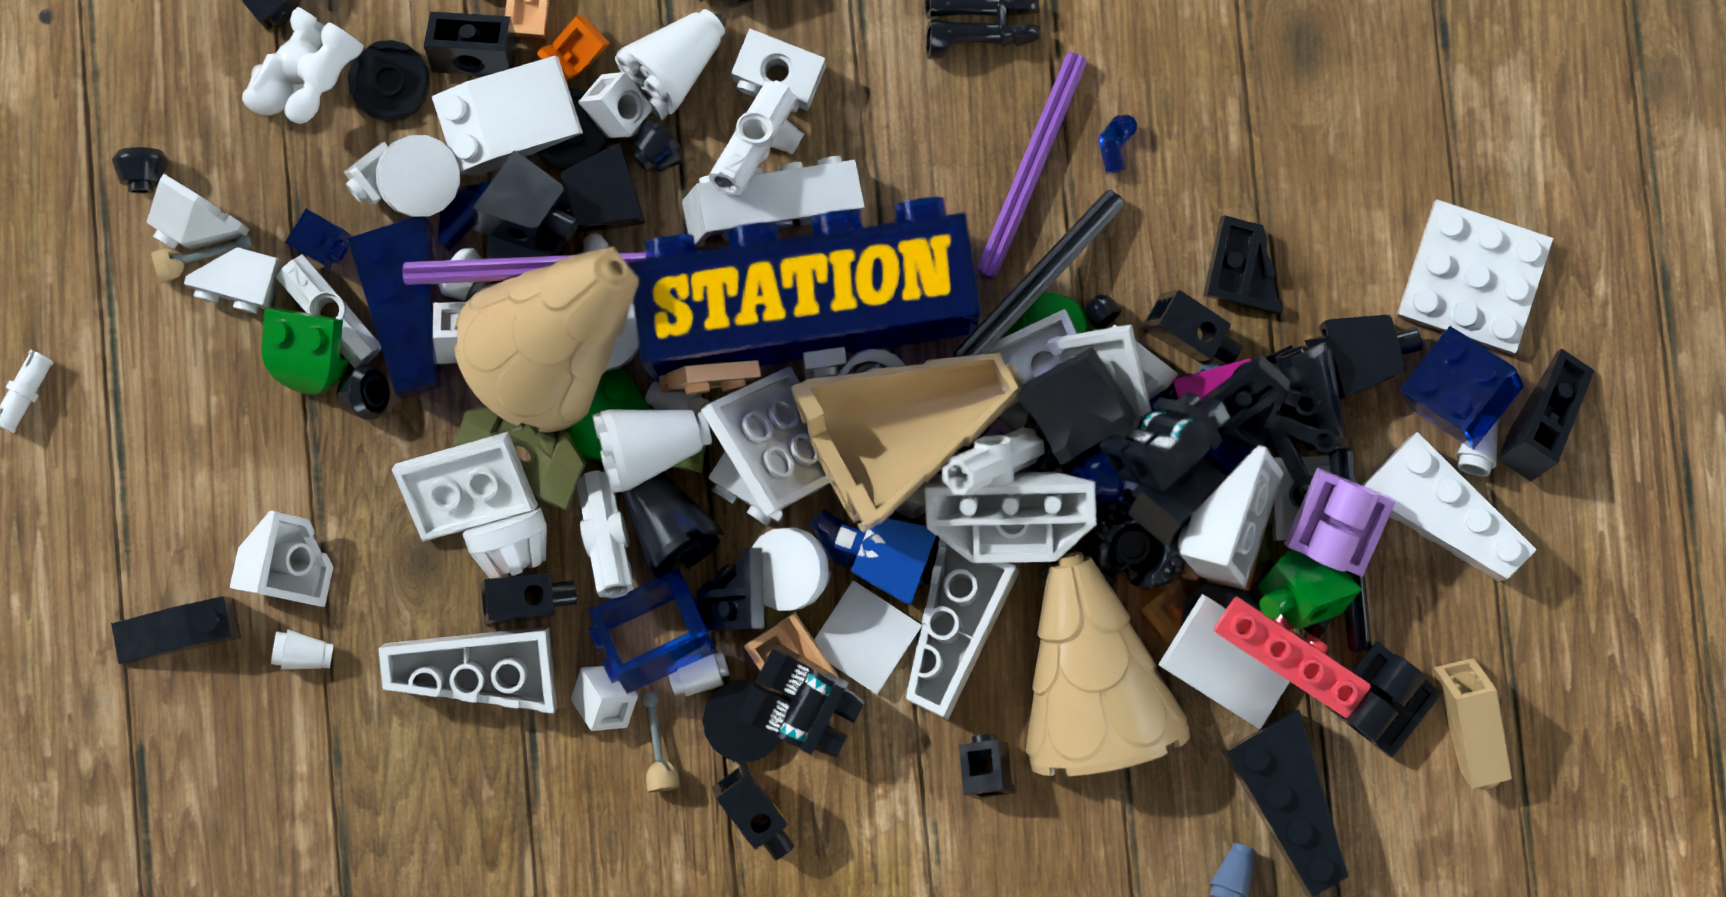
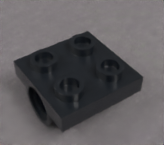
(1395, 701)

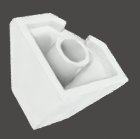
(189, 218)
(283, 561)

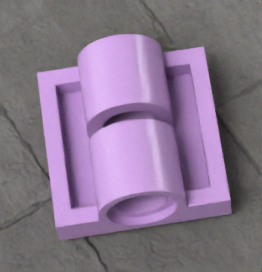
(1339, 522)

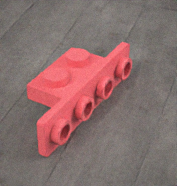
(1291, 656)

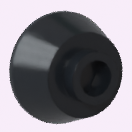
(656, 147)
(140, 168)
(364, 392)

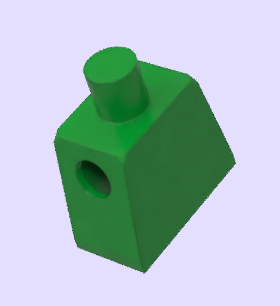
(1305, 591)

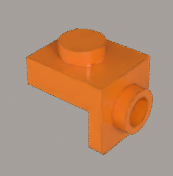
(576, 47)

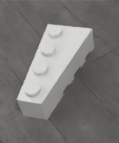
(774, 197)
(955, 626)

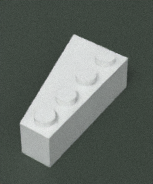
(1449, 509)
(488, 667)

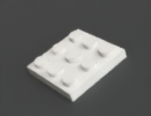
(1475, 276)
(768, 441)

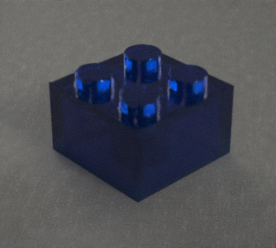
(1461, 387)

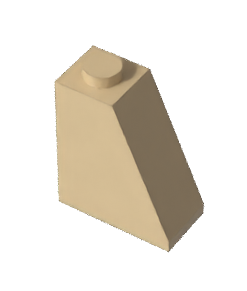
(1474, 723)

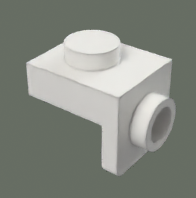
(363, 176)

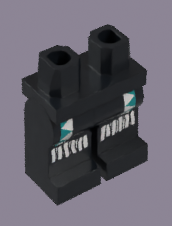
(1167, 441)
(797, 702)

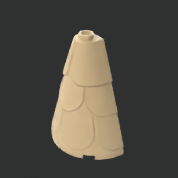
(545, 338)
(900, 425)
(1094, 681)

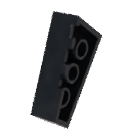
(1288, 795)

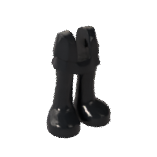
(943, 34)

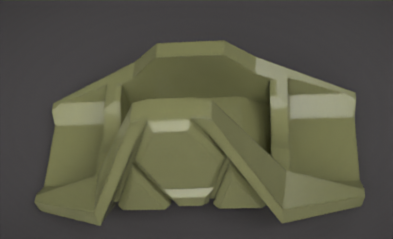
(554, 456)

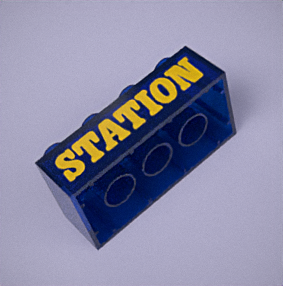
(806, 292)

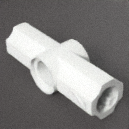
(744, 154)
(314, 292)
(993, 461)
(604, 535)

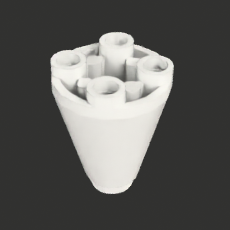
(671, 59)
(647, 442)

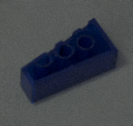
(400, 310)

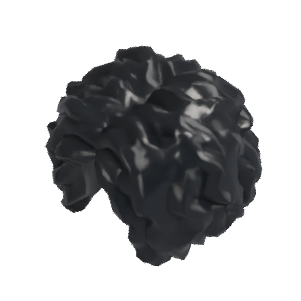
(1127, 546)

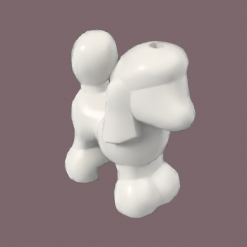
(299, 70)

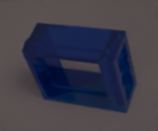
(662, 659)

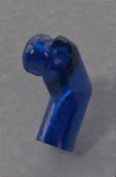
(1113, 139)

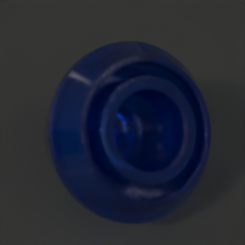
(1097, 468)

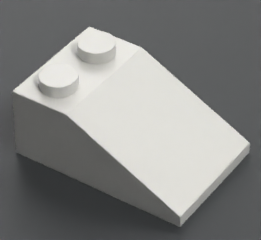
(506, 113)
(1232, 521)

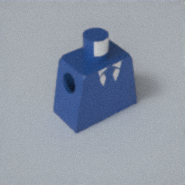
(889, 555)

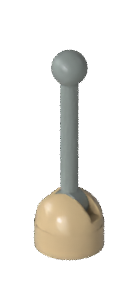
(170, 263)
(662, 774)

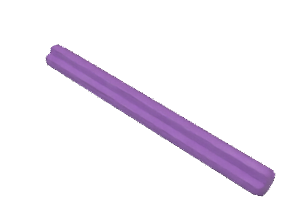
(1031, 165)
(483, 269)

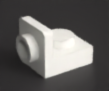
(823, 362)

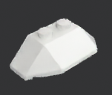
(1016, 522)

